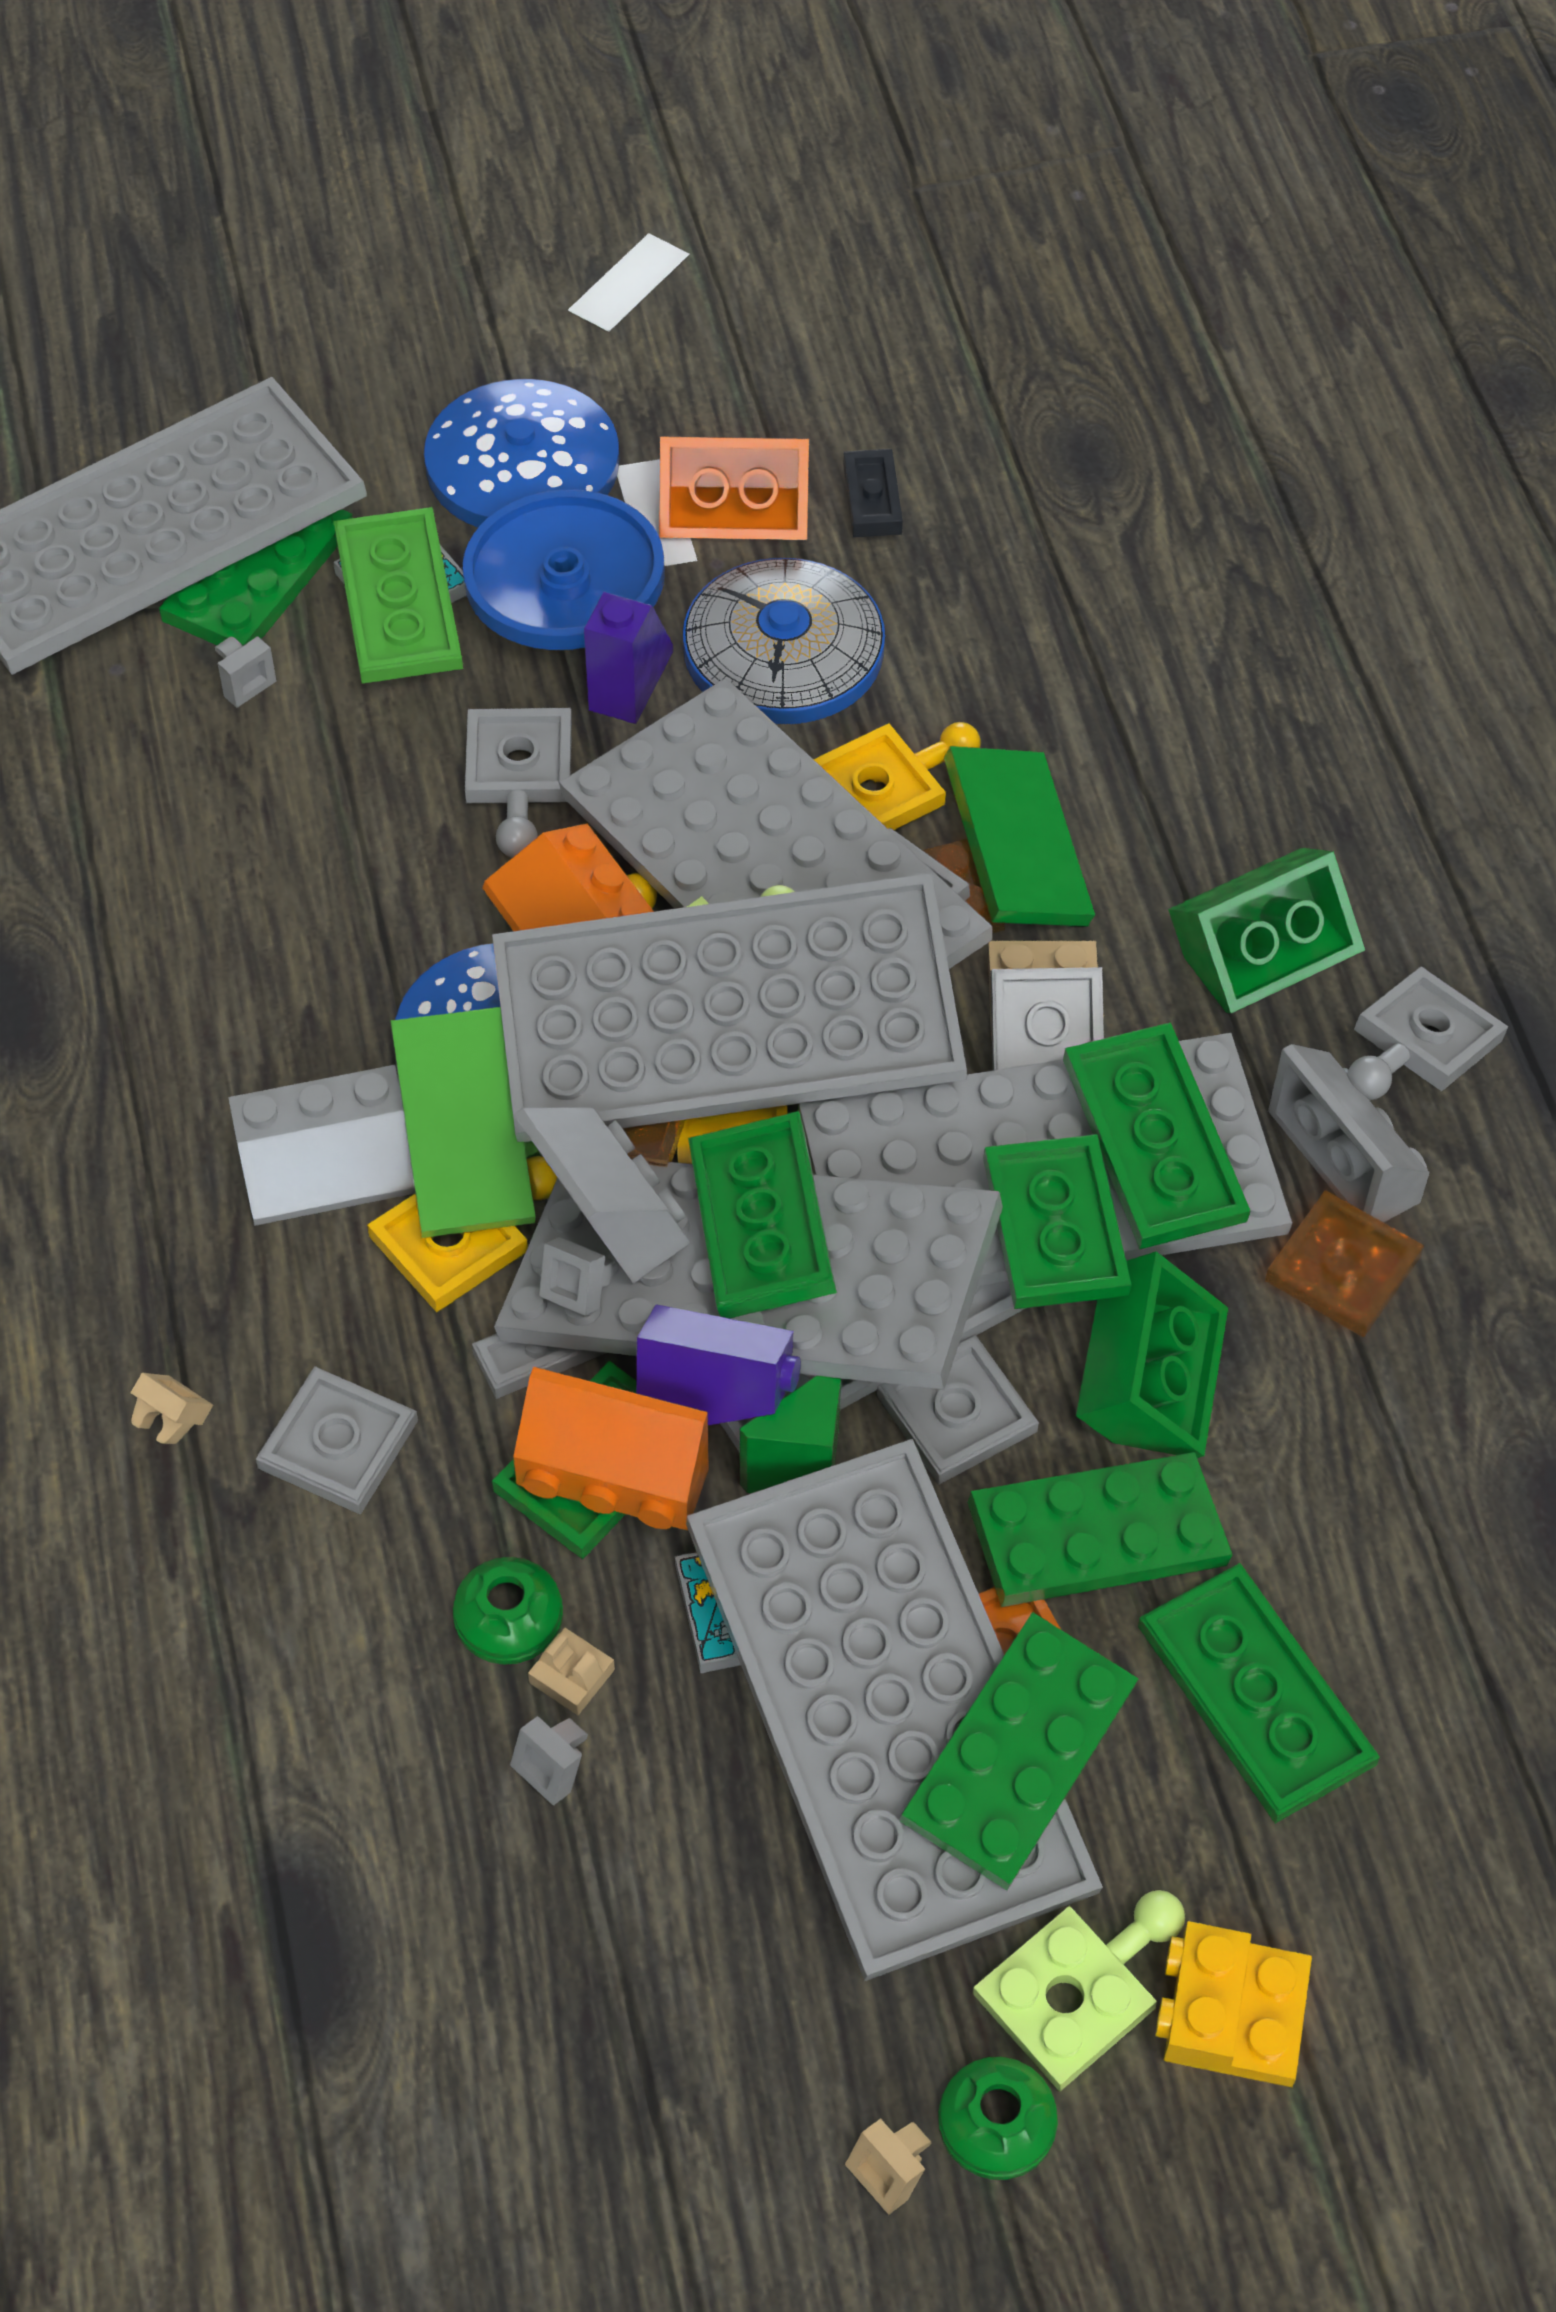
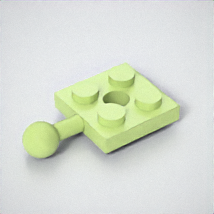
(1073, 1954)

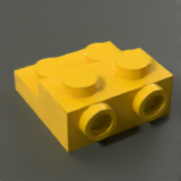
(1234, 2005)

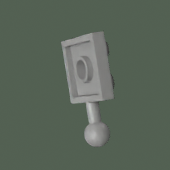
(497, 779)
(1398, 1027)

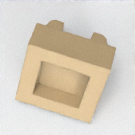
(175, 1401)
(571, 1671)
(889, 2162)

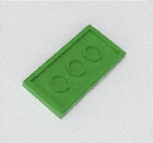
(397, 595)
(461, 1123)

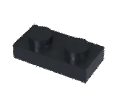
(872, 493)

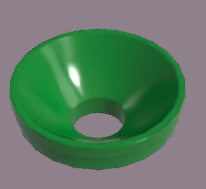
(514, 1633)
(994, 2148)

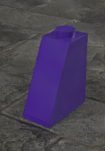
(624, 656)
(715, 1364)

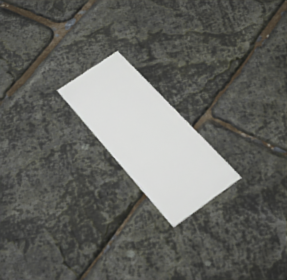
(628, 282)
(642, 491)

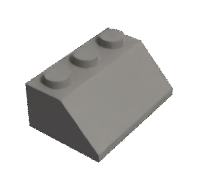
(1345, 1135)
(323, 1144)
(608, 1185)

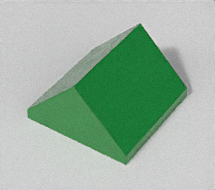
(794, 1439)

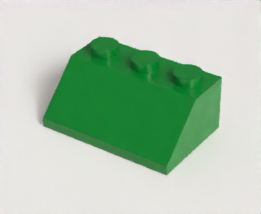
(1268, 928)
(1154, 1361)

